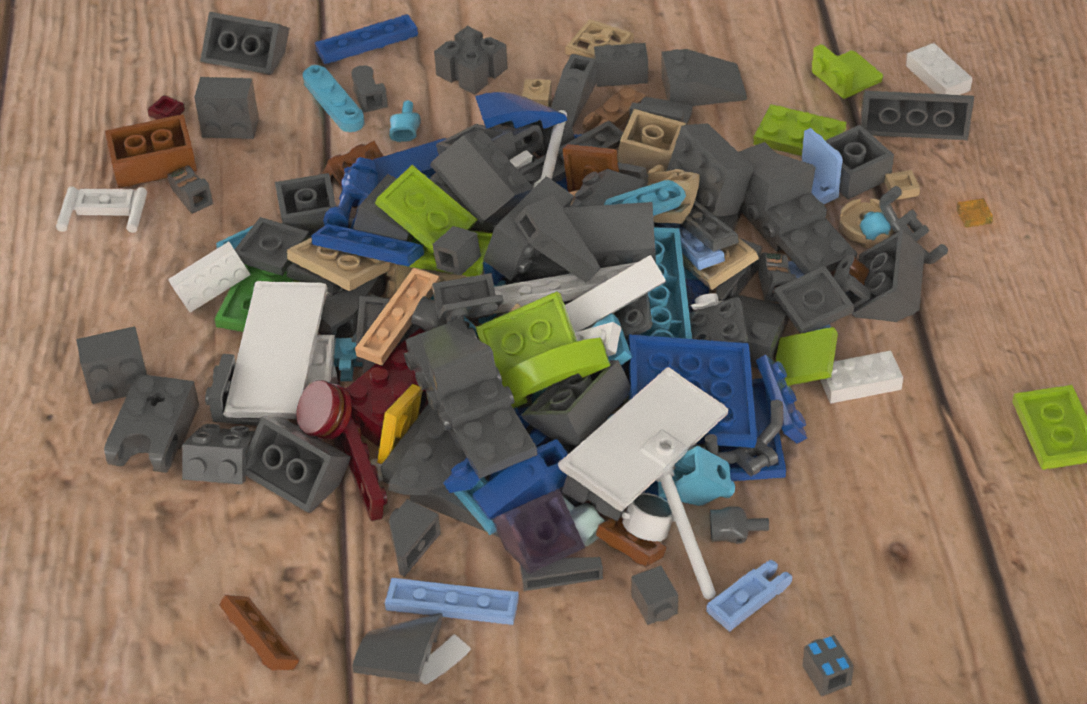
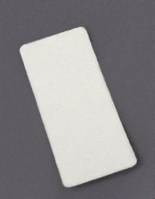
(444, 658)

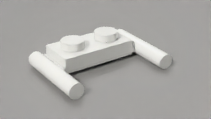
(103, 202)

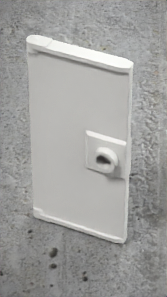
(276, 349)
(643, 439)

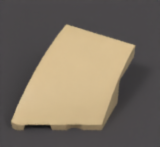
(687, 180)

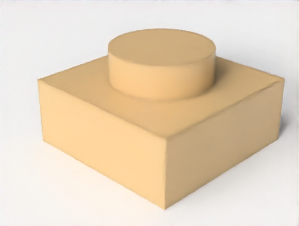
(905, 181)

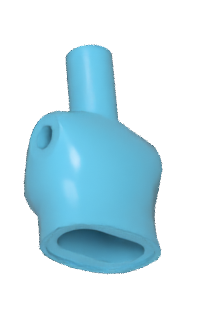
(404, 124)

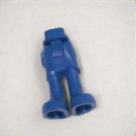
(356, 186)

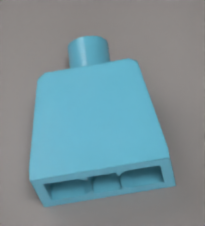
(701, 478)

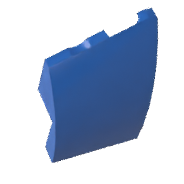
(503, 107)

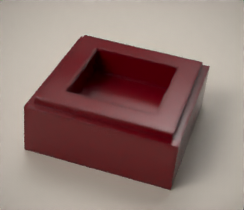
(165, 108)

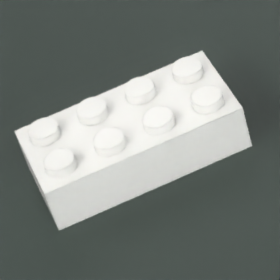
(938, 71)
(209, 277)
(863, 377)

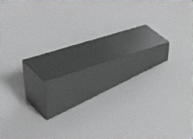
(563, 572)

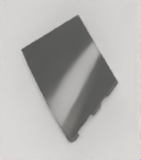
(398, 649)

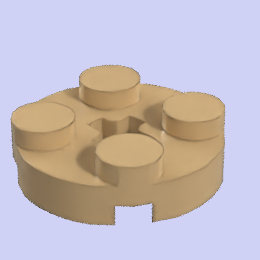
(850, 221)

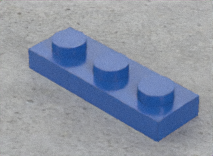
(773, 377)

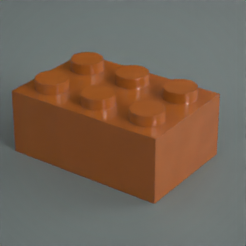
(149, 150)

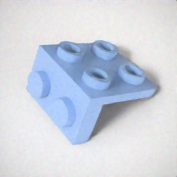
(827, 165)

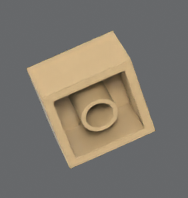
(648, 140)

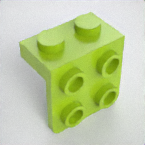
(844, 73)

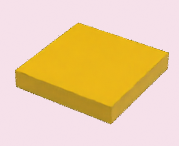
(399, 420)

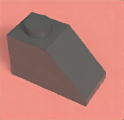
(412, 533)

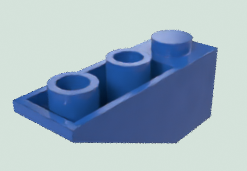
(523, 481)

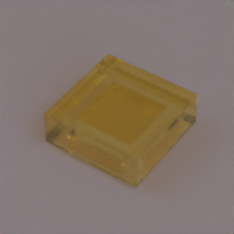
(974, 212)

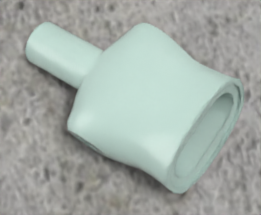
(585, 520)

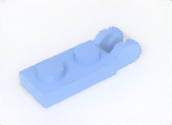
(748, 595)

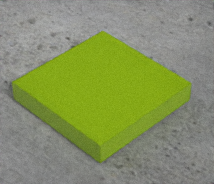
(808, 355)

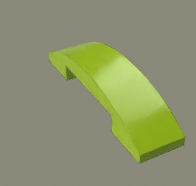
(555, 365)

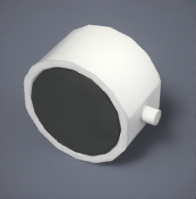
(648, 517)

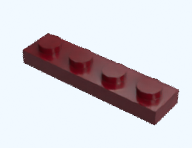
(363, 472)

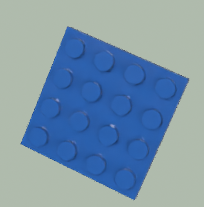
(712, 366)

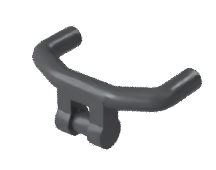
(911, 219)
(744, 456)

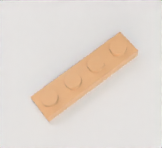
(395, 317)

